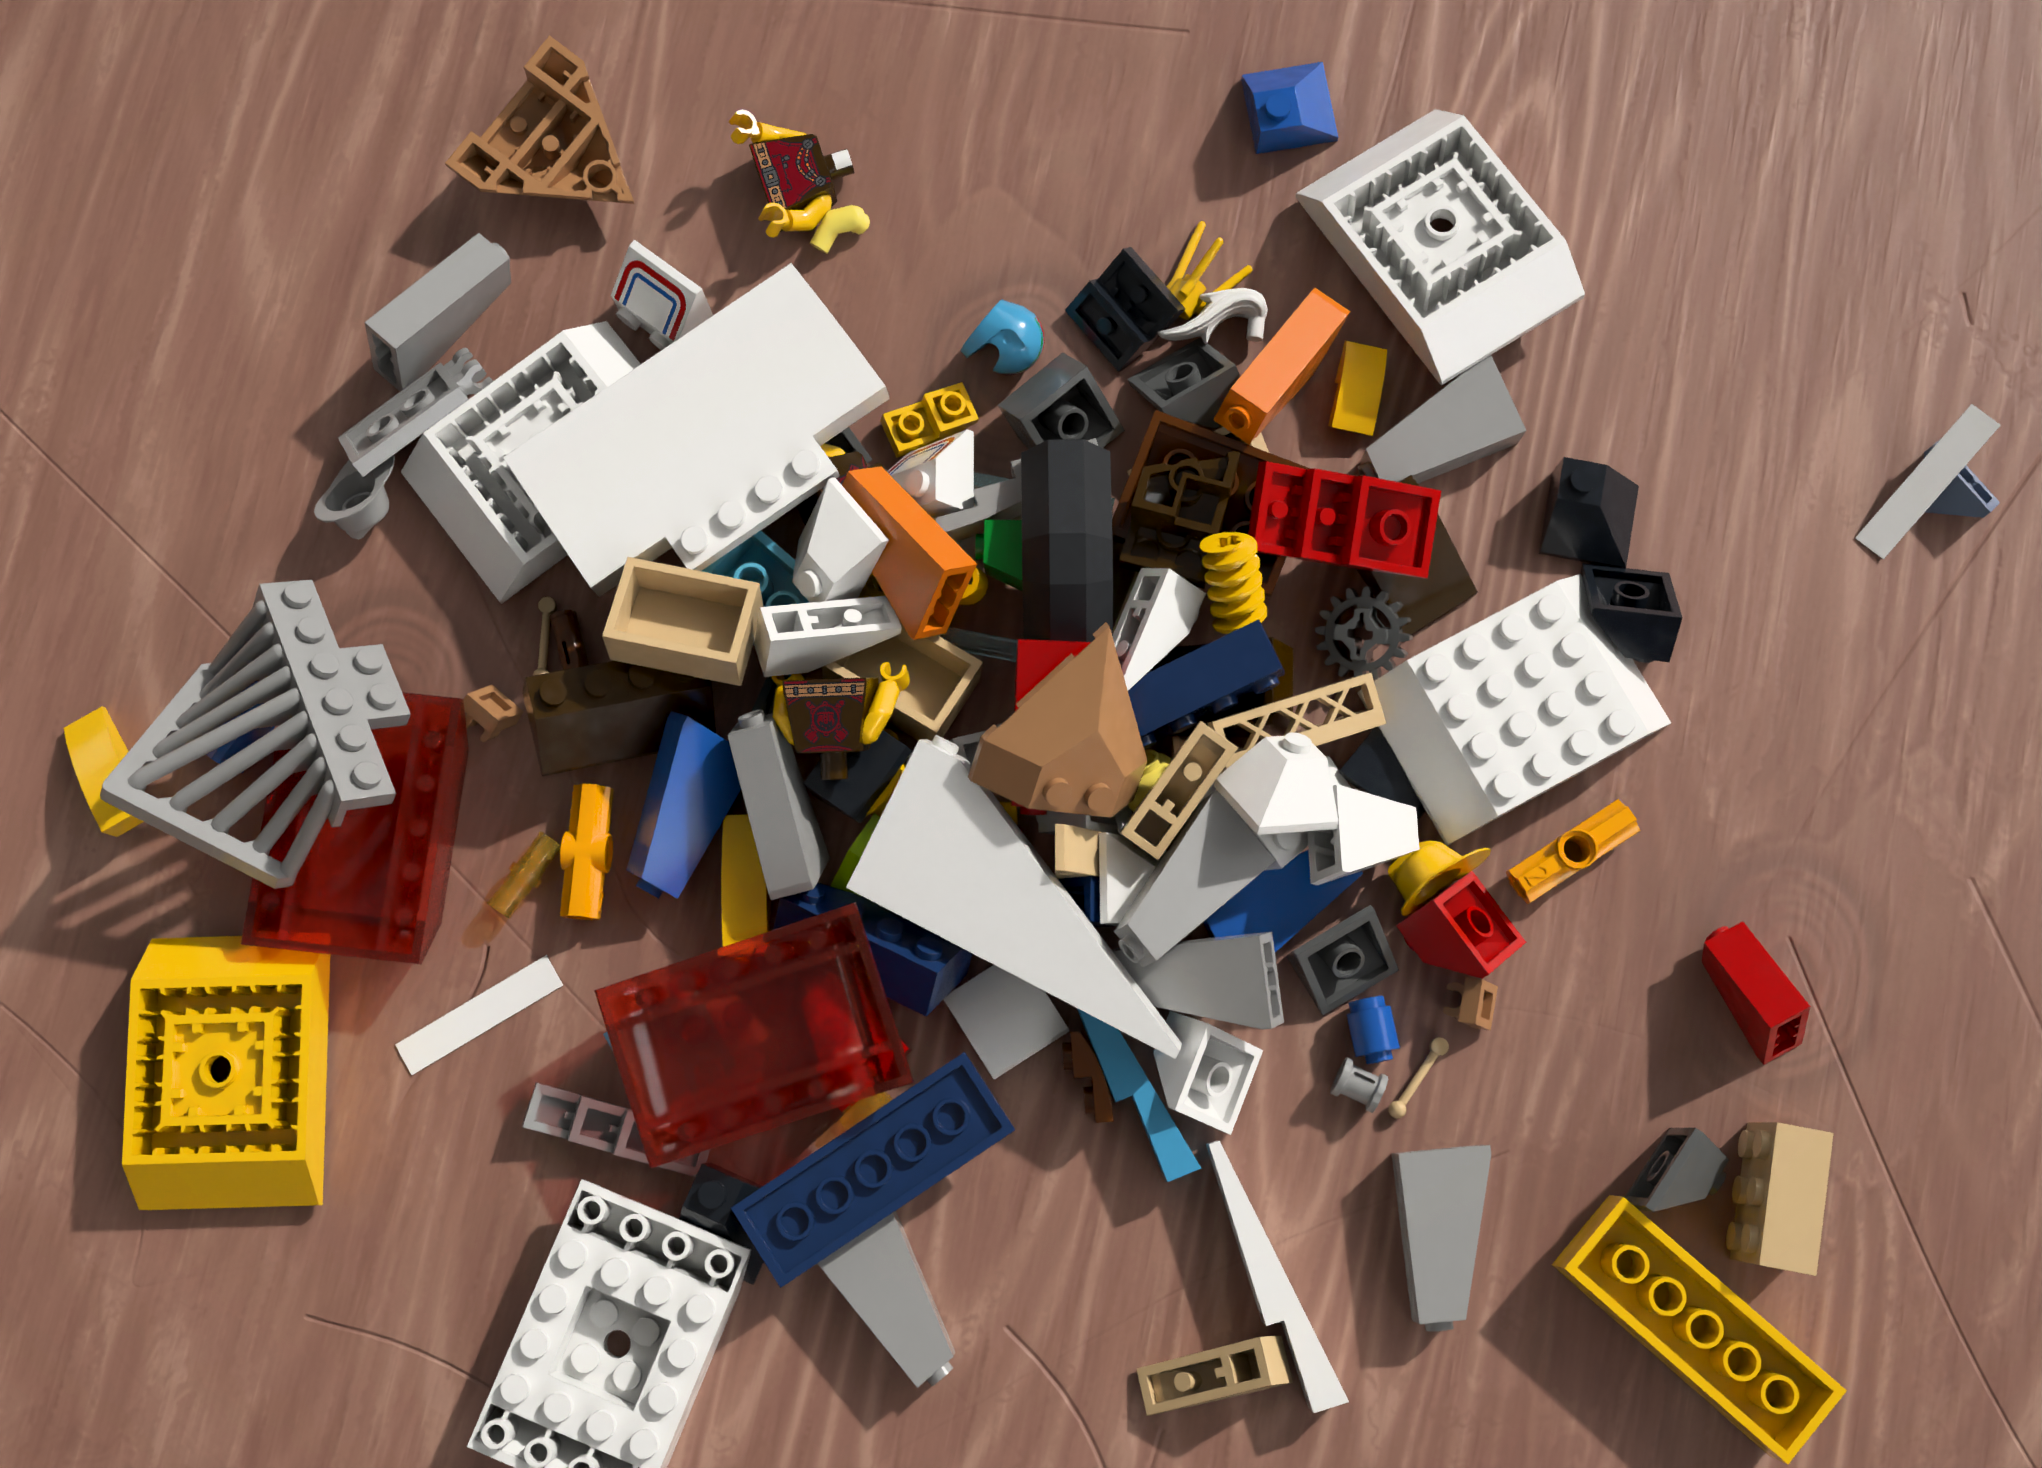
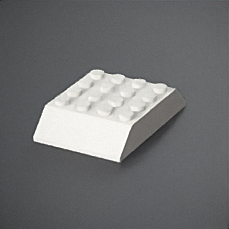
(1513, 708)

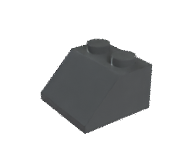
(1061, 405)

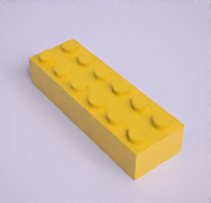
(1699, 1328)

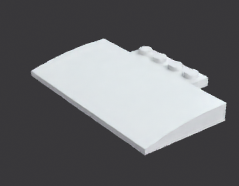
(702, 436)

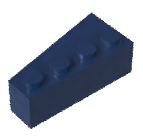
(1204, 682)
(911, 961)

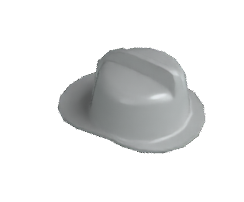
(356, 501)

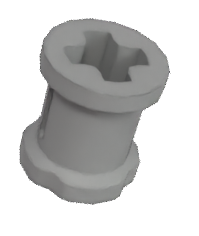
(1359, 1085)

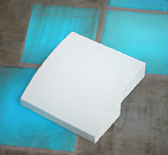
(1005, 1018)

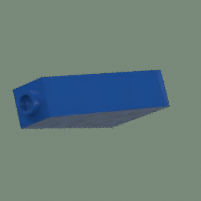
(683, 806)
(1277, 903)

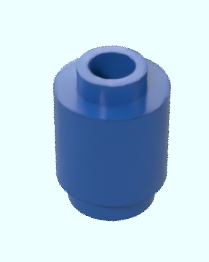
(1372, 1029)

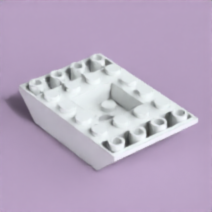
(1453, 290)
(462, 466)
(560, 1387)

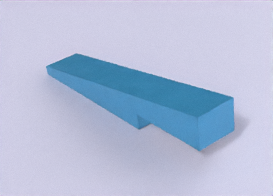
(1128, 1079)

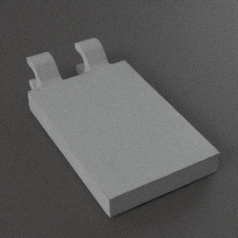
(413, 411)

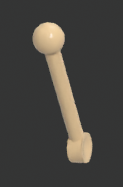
(547, 607)
(1437, 1047)

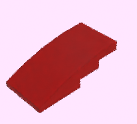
(1344, 519)

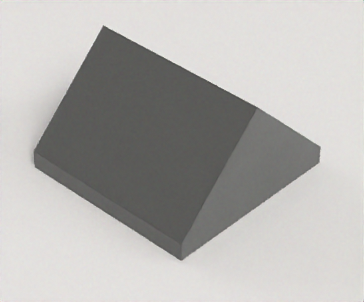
(1344, 960)

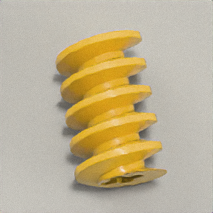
(1234, 580)

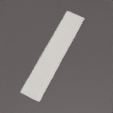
(1927, 481)
(479, 1015)

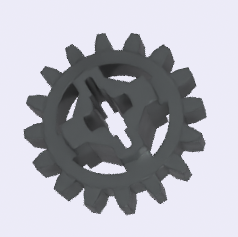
(1365, 612)

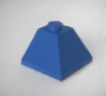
(1289, 108)

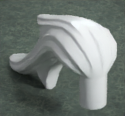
(1219, 307)

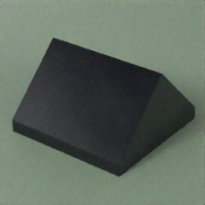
(867, 777)

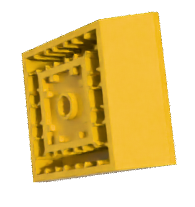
(262, 1127)

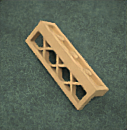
(1321, 733)

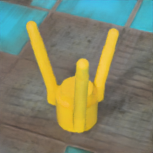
(1189, 288)

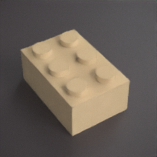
(683, 621)
(938, 686)
(1780, 1196)

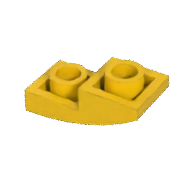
(1358, 388)
(931, 420)

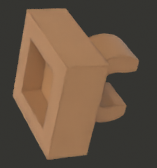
(491, 711)
(1476, 1003)

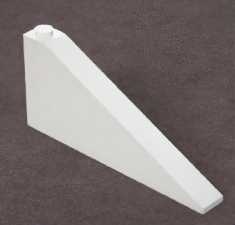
(972, 877)

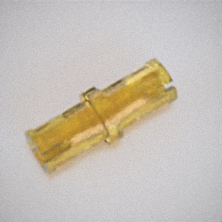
(524, 875)

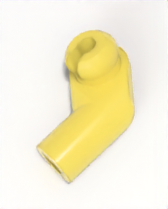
(839, 221)

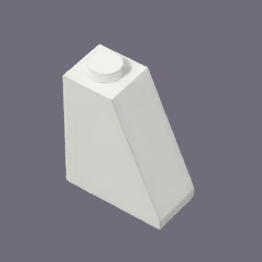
(1366, 836)

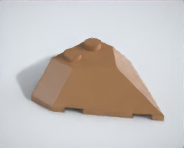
(547, 138)
(1069, 741)

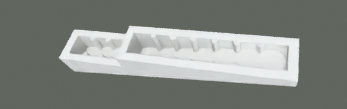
(1273, 1291)

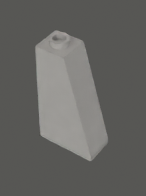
(436, 311)
(1449, 430)
(777, 806)
(1195, 877)
(1215, 979)
(1440, 1227)
(891, 1296)

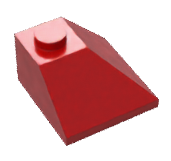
(1462, 930)

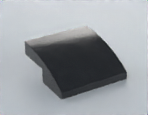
(1124, 309)
(1378, 772)

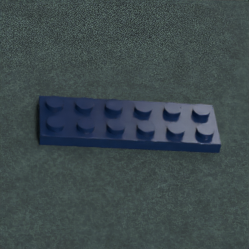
(872, 1169)

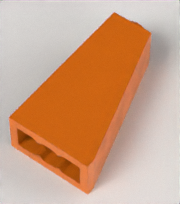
(1282, 366)
(921, 564)

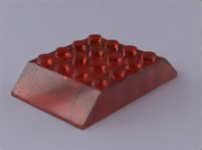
(385, 872)
(753, 1035)

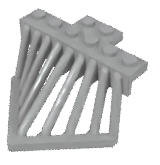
(324, 713)

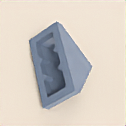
(1964, 496)

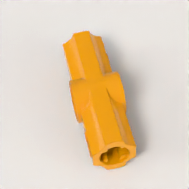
(1594, 836)
(586, 852)

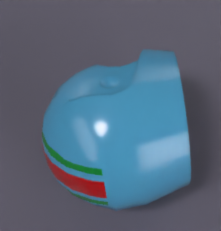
(1015, 334)

